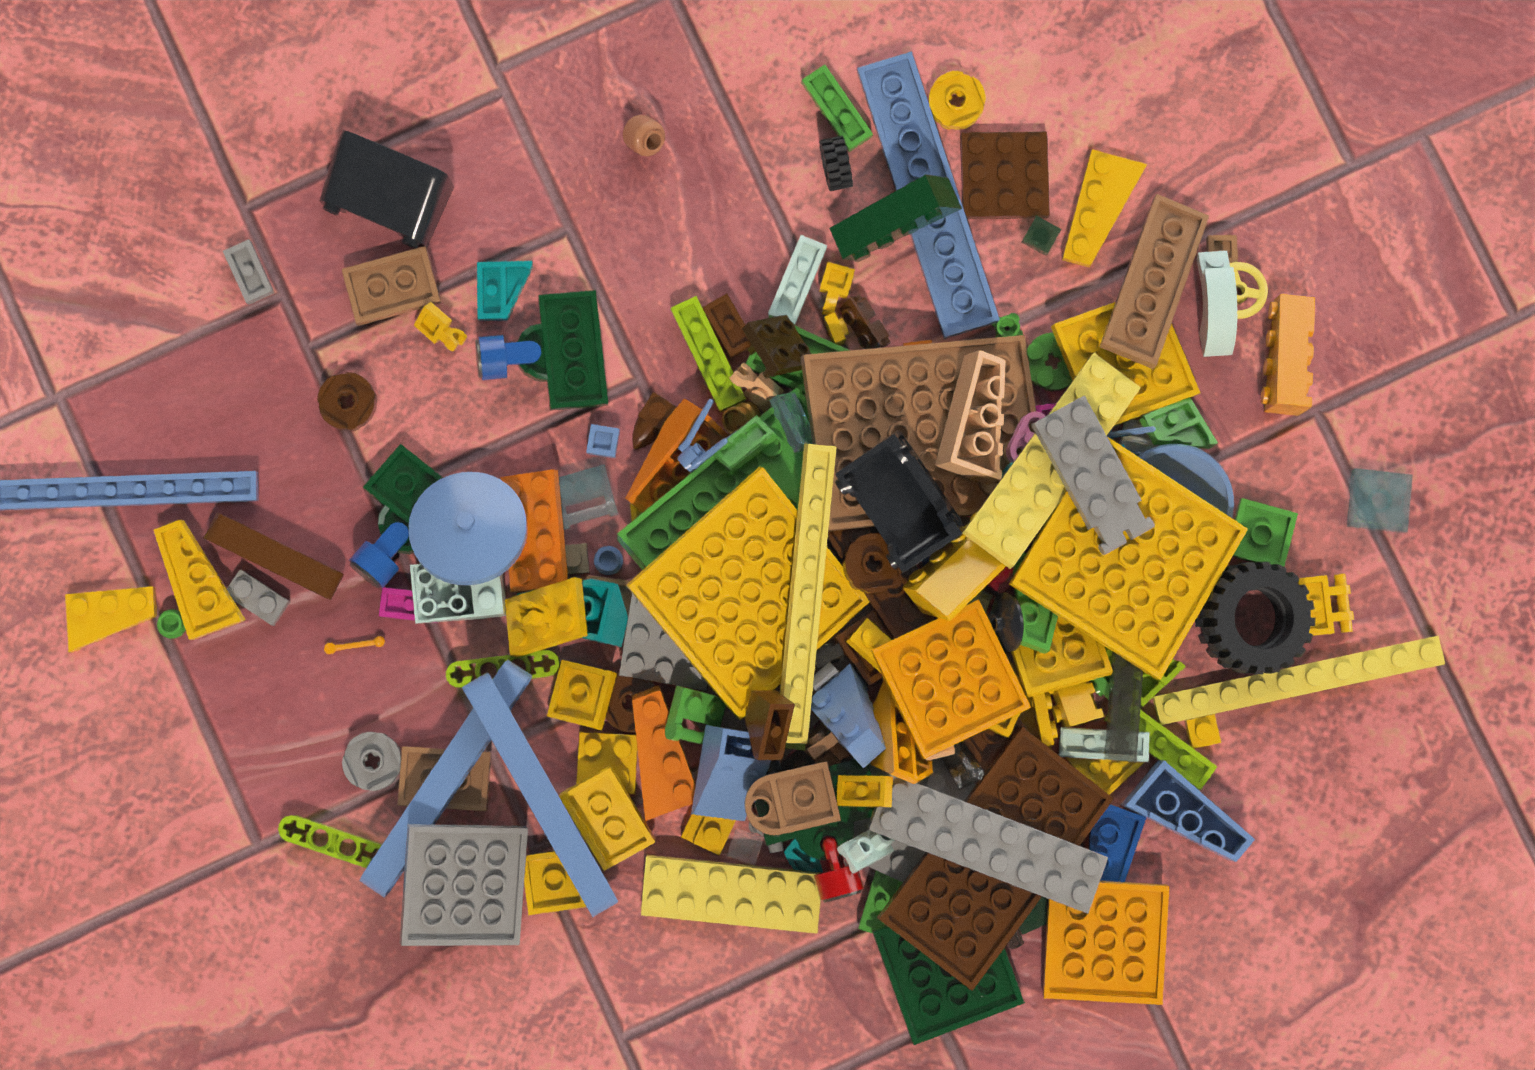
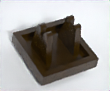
(776, 344)

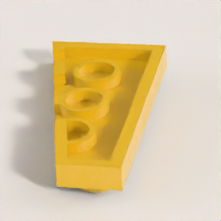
(1101, 199)
(196, 585)

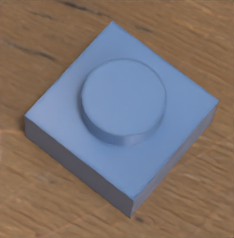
(603, 441)

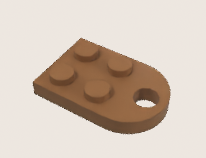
(795, 800)

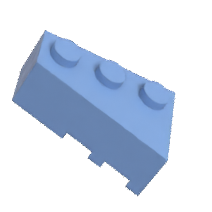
(849, 715)

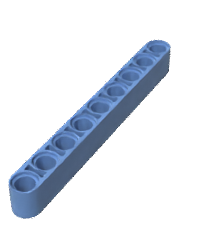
(441, 784)
(540, 794)

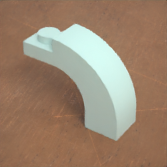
(1219, 304)

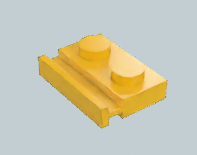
(708, 832)

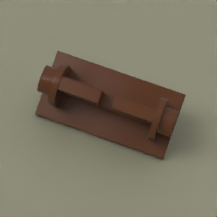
(856, 313)

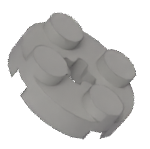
(357, 754)

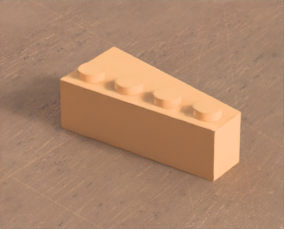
(975, 420)

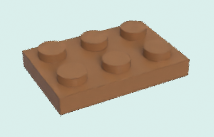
(391, 285)
(419, 762)

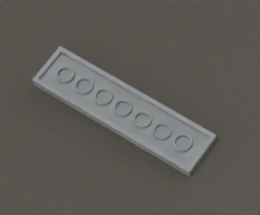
(990, 844)

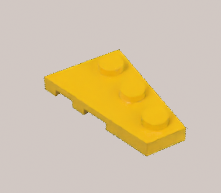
(104, 613)

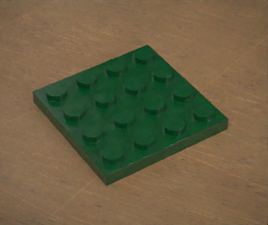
(934, 999)

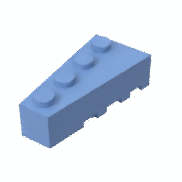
(1181, 808)

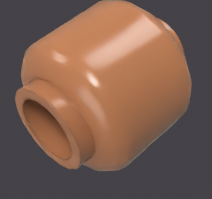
(644, 135)

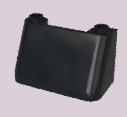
(386, 188)
(901, 501)

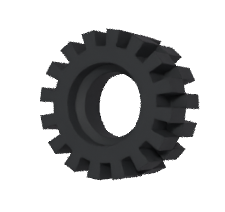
(836, 163)

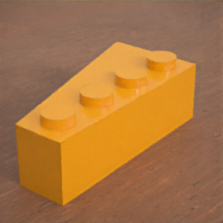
(1289, 355)

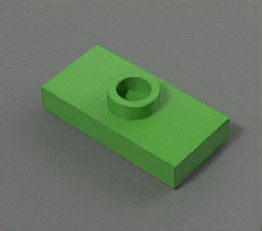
(745, 444)

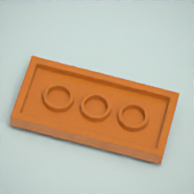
(544, 551)

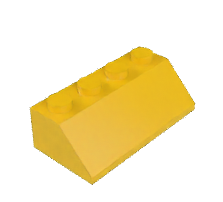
(952, 577)

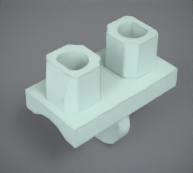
(865, 850)

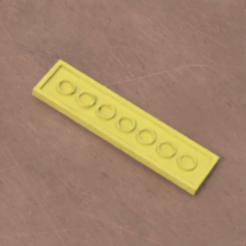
(1031, 484)

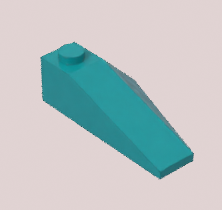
(604, 612)

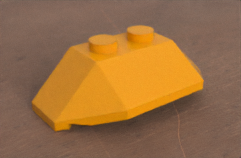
(901, 754)

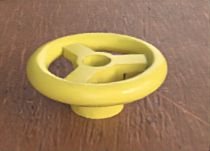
(1260, 295)

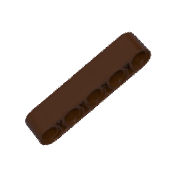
(273, 556)

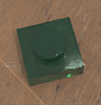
(1041, 235)

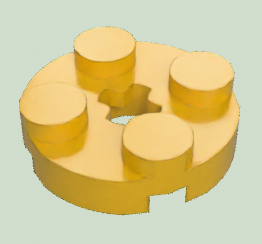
(962, 85)

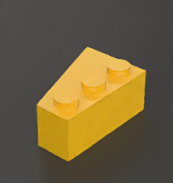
(1075, 704)

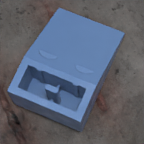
(725, 773)

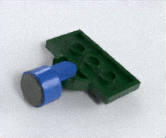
(558, 351)
(397, 488)

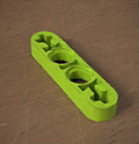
(498, 661)
(334, 842)

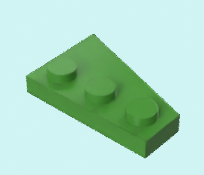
(1038, 621)

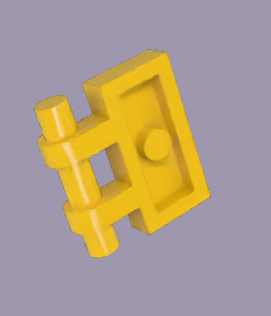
(1320, 594)

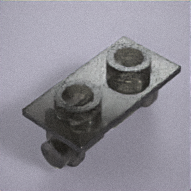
(963, 766)

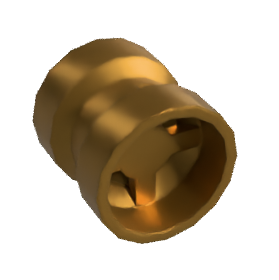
(739, 415)

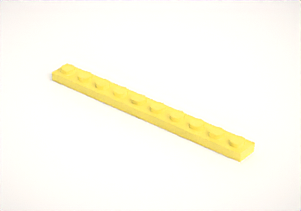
(807, 585)
(1298, 680)

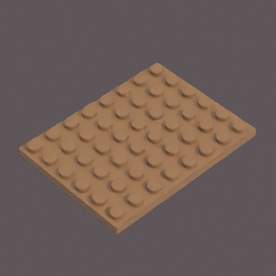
(871, 393)

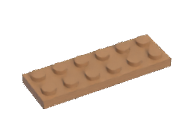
(1154, 281)

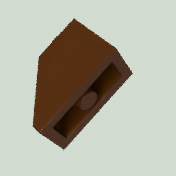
(768, 723)

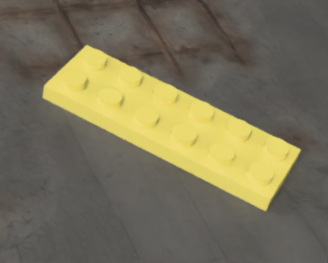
(730, 894)

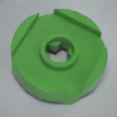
(1044, 375)

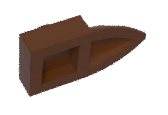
(651, 420)

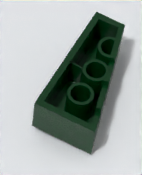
(895, 217)

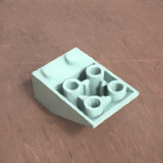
(445, 602)

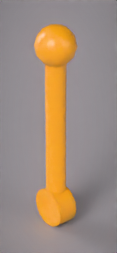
(331, 648)

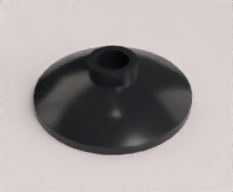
(1007, 621)

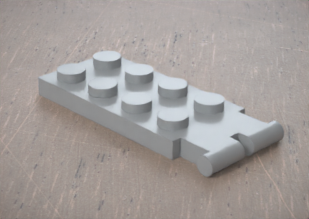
(1092, 474)

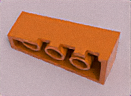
(663, 765)

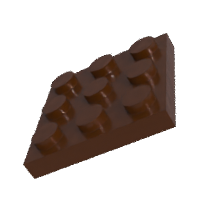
(1005, 175)

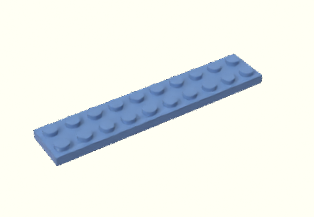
(912, 150)

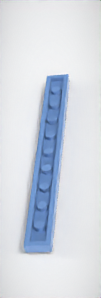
(129, 490)

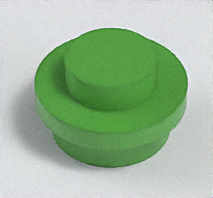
(171, 624)

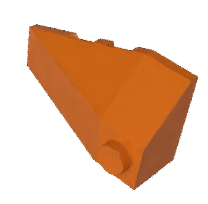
(661, 467)

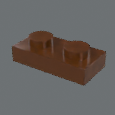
(727, 325)

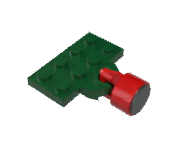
(823, 840)

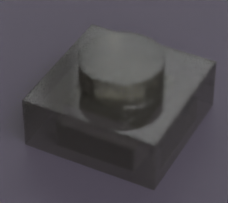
(828, 653)

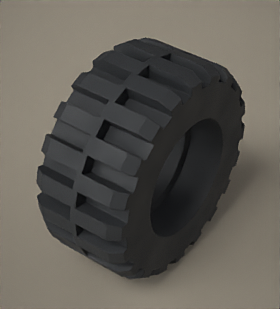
(1290, 626)

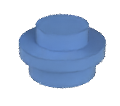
(608, 560)

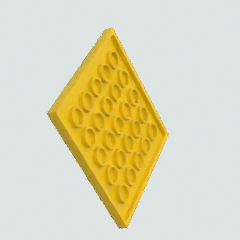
(1148, 589)
(728, 591)

